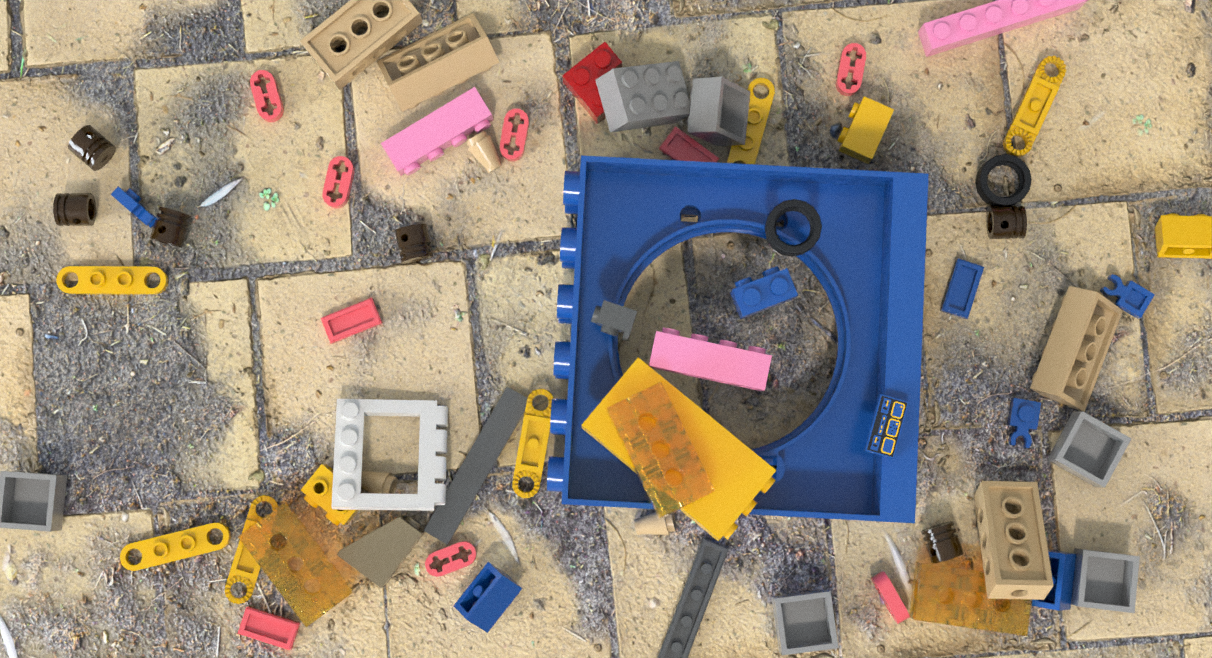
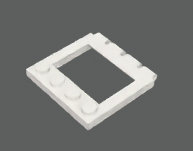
(349, 449)

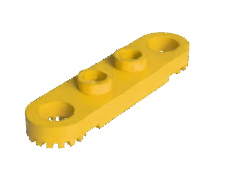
(1034, 106)
(756, 123)
(112, 280)
(532, 444)
(175, 546)
(244, 566)

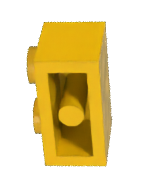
(865, 129)
(1184, 236)
(319, 493)

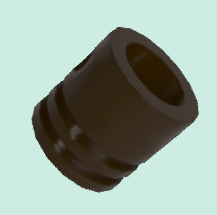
(91, 147)
(74, 209)
(1006, 222)
(170, 227)
(414, 243)
(942, 542)

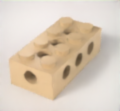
(363, 49)
(1013, 540)

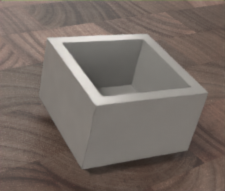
(718, 111)
(1089, 449)
(32, 500)
(1105, 580)
(804, 622)

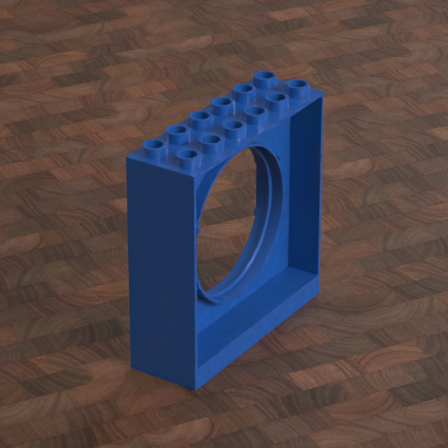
(865, 261)

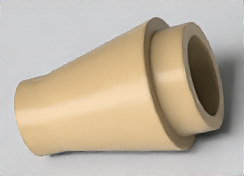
(484, 151)
(378, 482)
(652, 525)

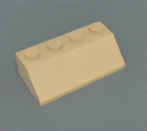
(438, 62)
(1076, 348)

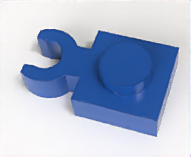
(131, 200)
(1131, 297)
(1023, 416)

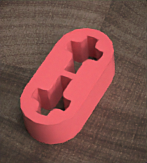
(857, 71)
(273, 94)
(507, 134)
(344, 184)
(453, 565)
(890, 597)

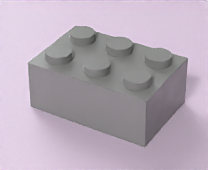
(644, 96)

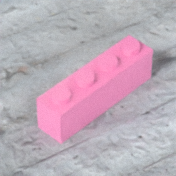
(437, 132)
(709, 360)

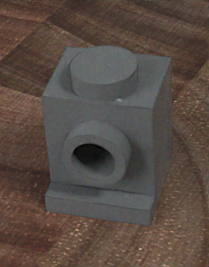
(614, 319)

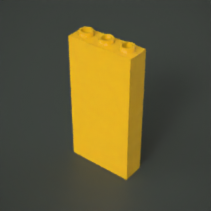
(729, 463)

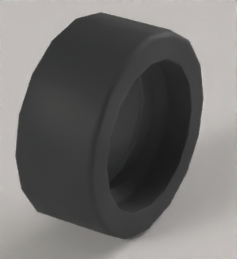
(1007, 160)
(798, 206)

